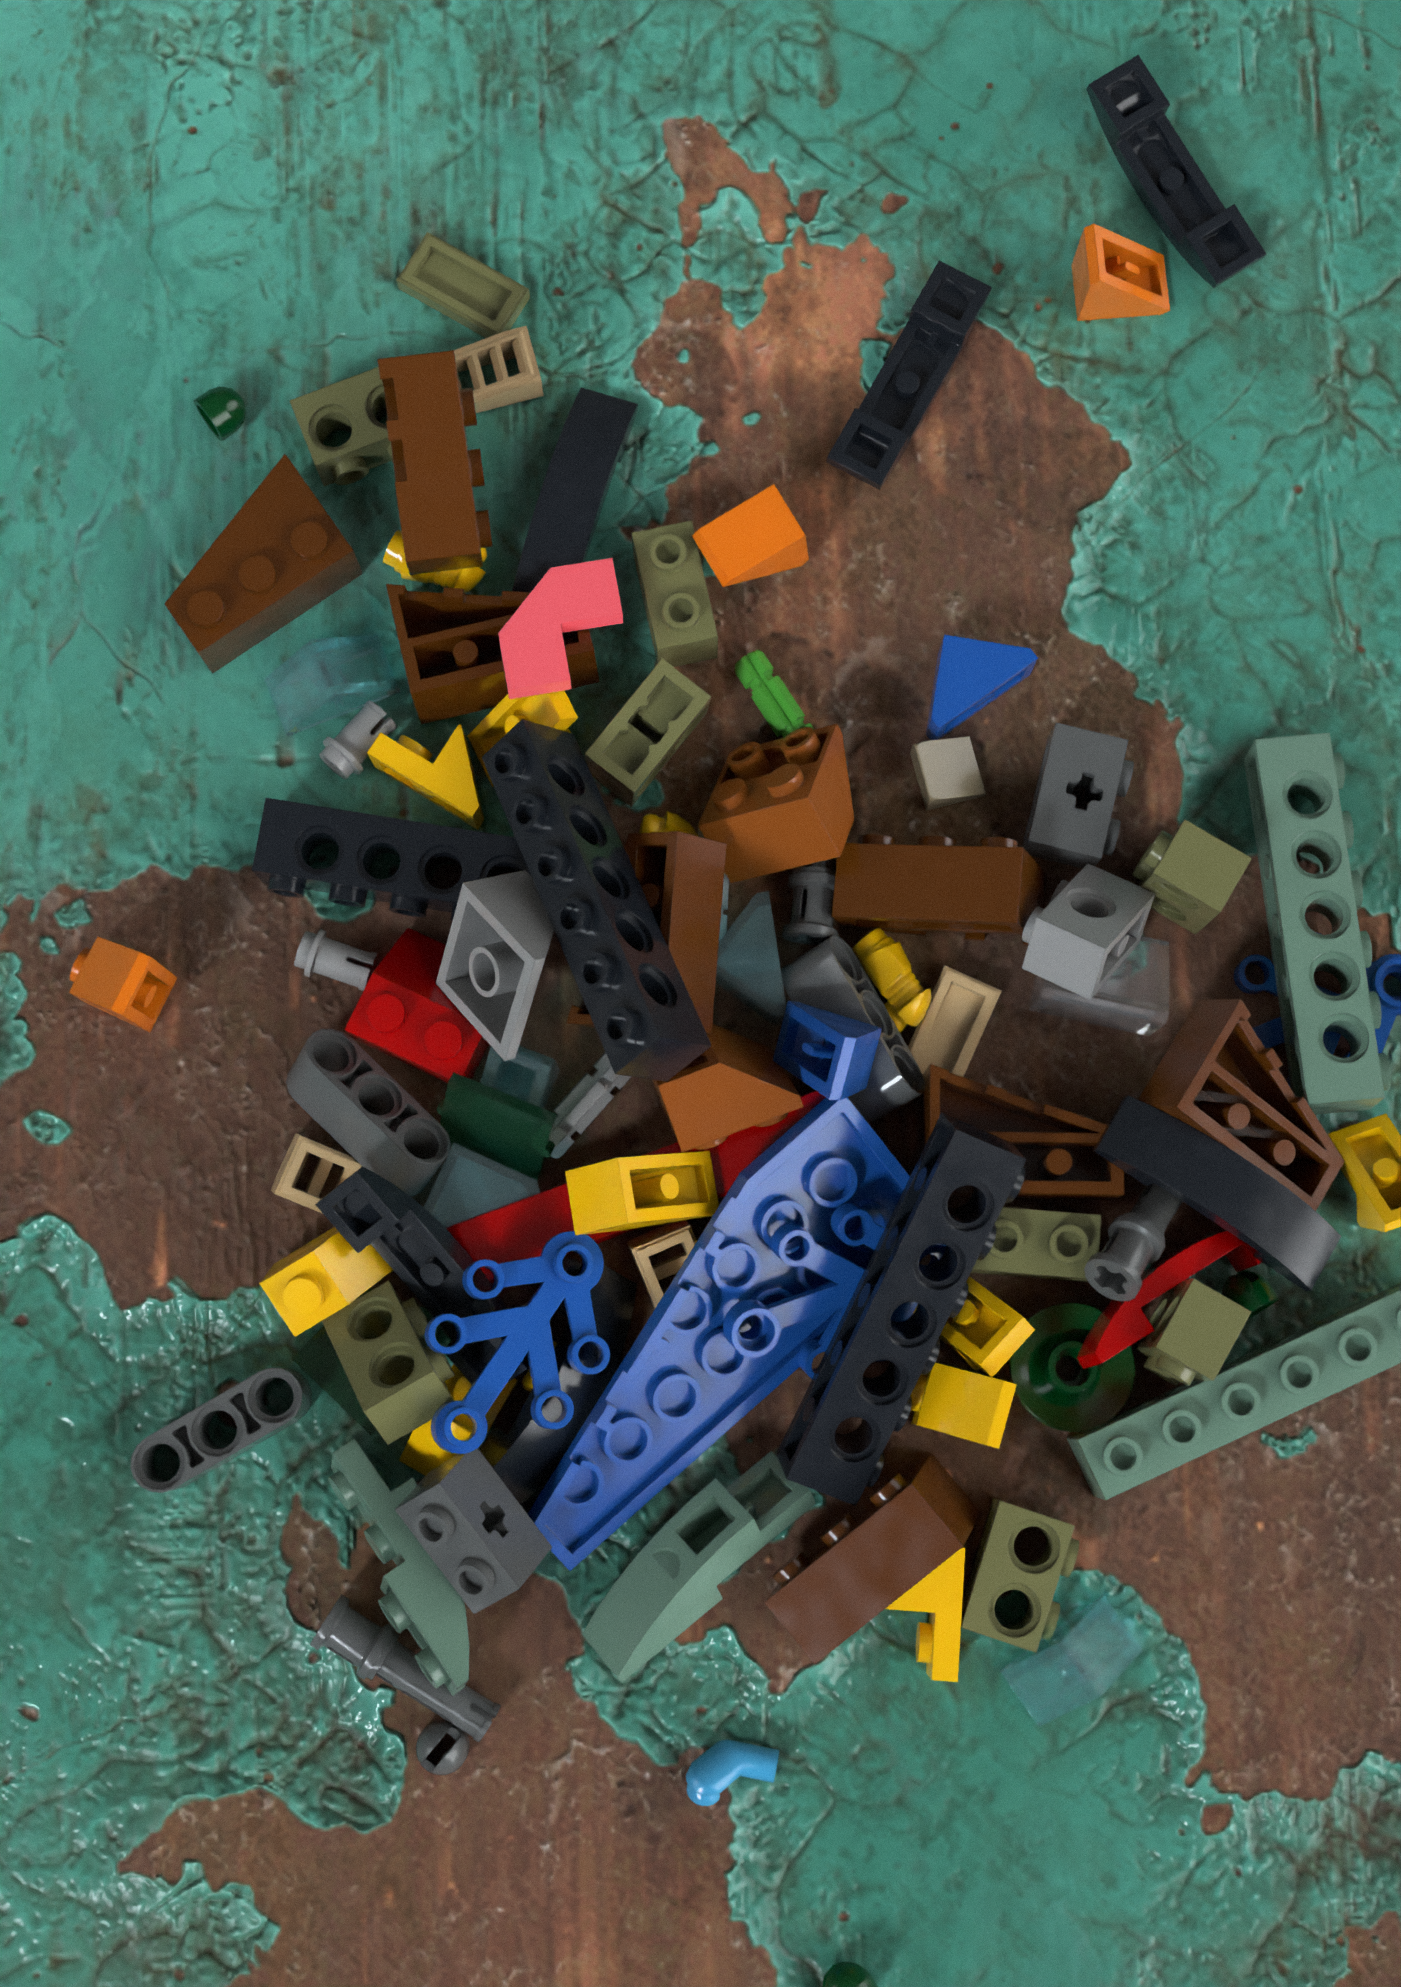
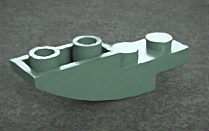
(680, 1567)
(416, 1590)

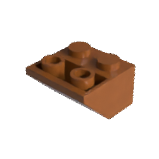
(781, 803)
(726, 1092)

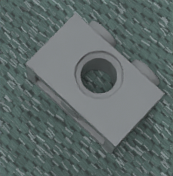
(1086, 930)

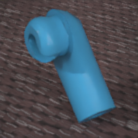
(724, 1764)

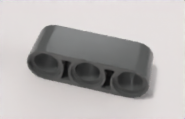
(836, 982)
(367, 1111)
(191, 1436)

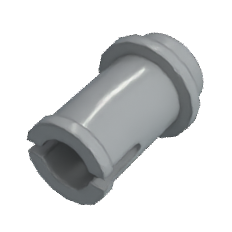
(352, 743)
(334, 960)

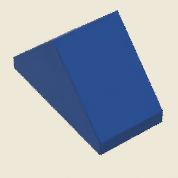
(971, 677)
(826, 1050)

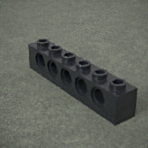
(295, 829)
(595, 903)
(851, 1461)

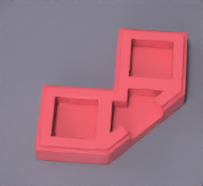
(562, 602)

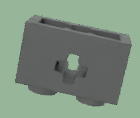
(1083, 761)
(474, 1529)

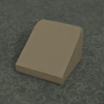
(946, 771)

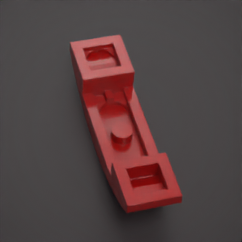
(1125, 1322)

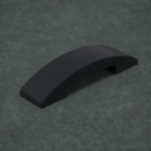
(1167, 177)
(910, 376)
(575, 485)
(1221, 1187)
(420, 1252)
(532, 1453)

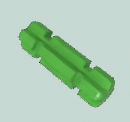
(770, 694)

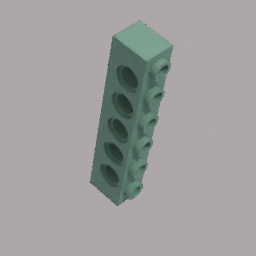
(1311, 769)
(1242, 1396)

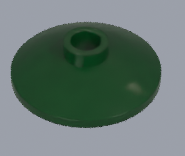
(1091, 1395)

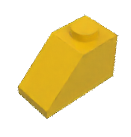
(641, 1191)
(321, 1279)
(962, 1404)

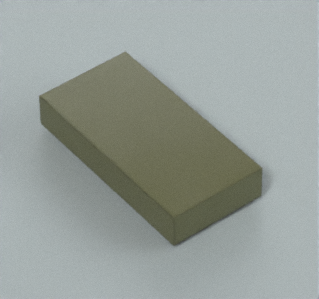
(462, 287)

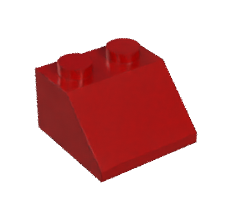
(412, 1017)

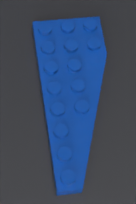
(682, 1375)

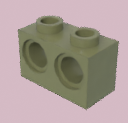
(348, 406)
(675, 594)
(647, 732)
(1190, 875)
(1042, 1245)
(1191, 1333)
(389, 1361)
(999, 1570)

